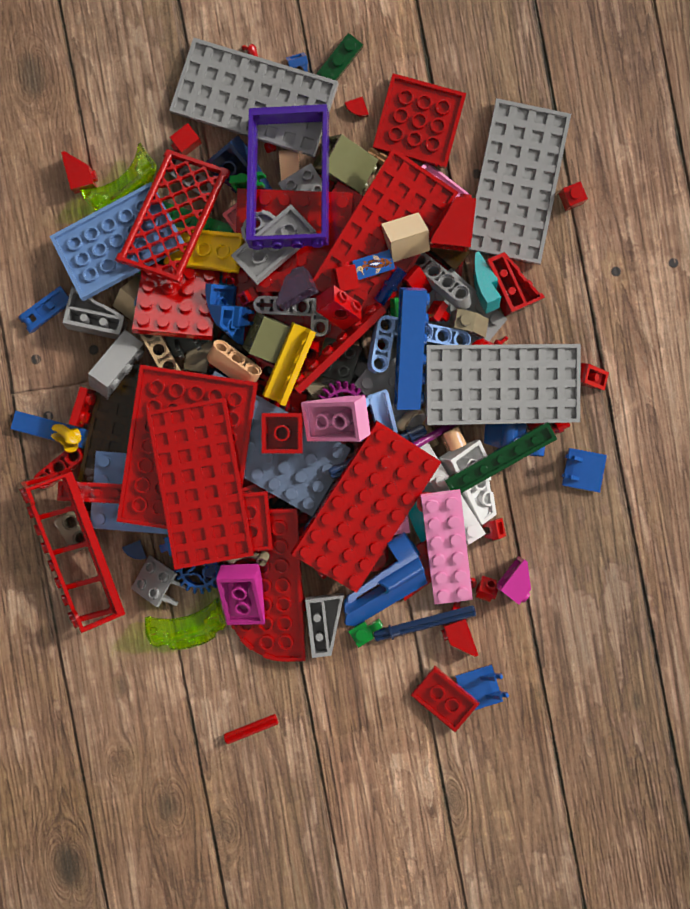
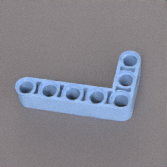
(387, 336)

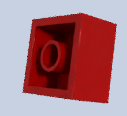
(282, 432)

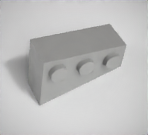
(92, 317)
(115, 364)
(323, 619)

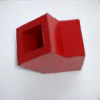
(248, 296)

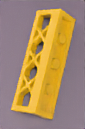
(289, 363)

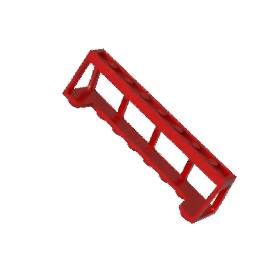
(90, 541)

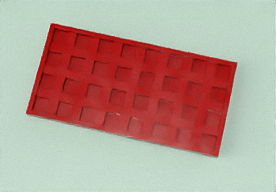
(395, 192)
(200, 483)
(366, 507)

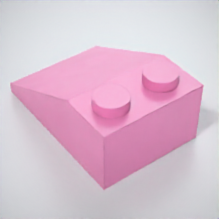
(336, 419)

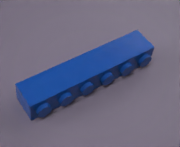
(410, 348)

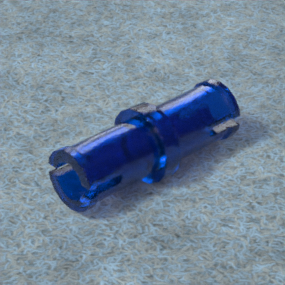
(390, 285)

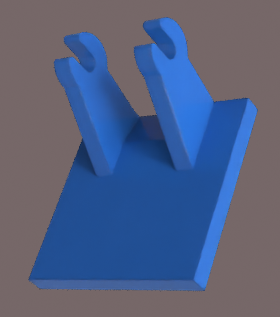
(584, 470)
(482, 685)

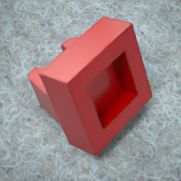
(437, 312)
(496, 527)

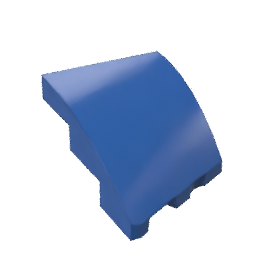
(221, 305)

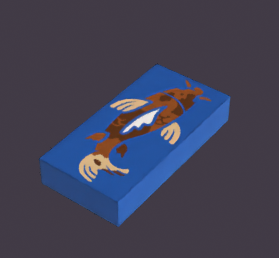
(374, 264)

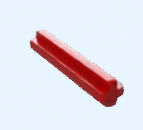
(251, 729)

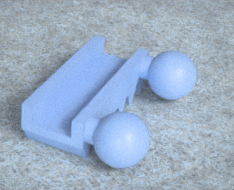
(381, 409)

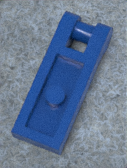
(45, 309)

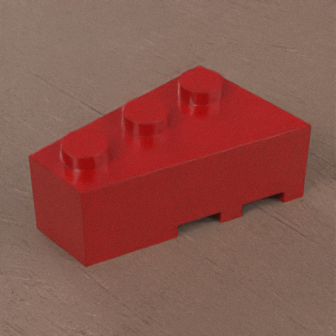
(512, 285)

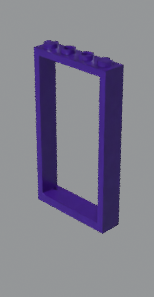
(286, 115)

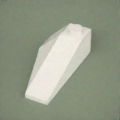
(479, 497)

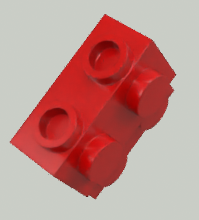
(275, 280)

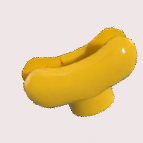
(67, 437)

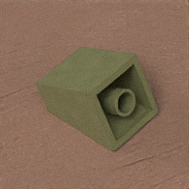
(347, 163)
(266, 337)

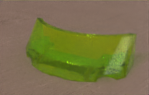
(137, 175)
(186, 630)

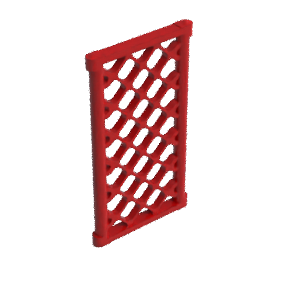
(149, 200)

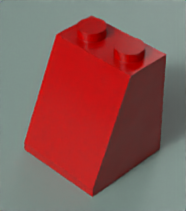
(456, 226)

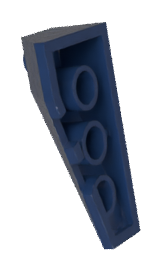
(234, 158)

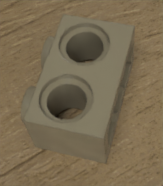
(69, 533)

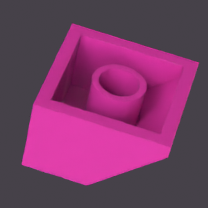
(516, 581)

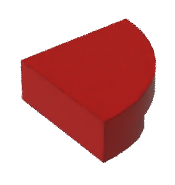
(357, 107)

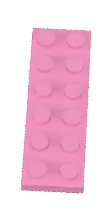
(446, 546)

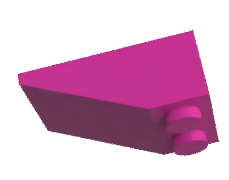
(241, 594)

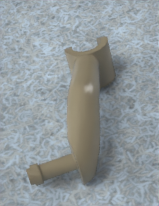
(403, 422)
(261, 558)

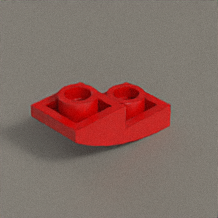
(417, 279)

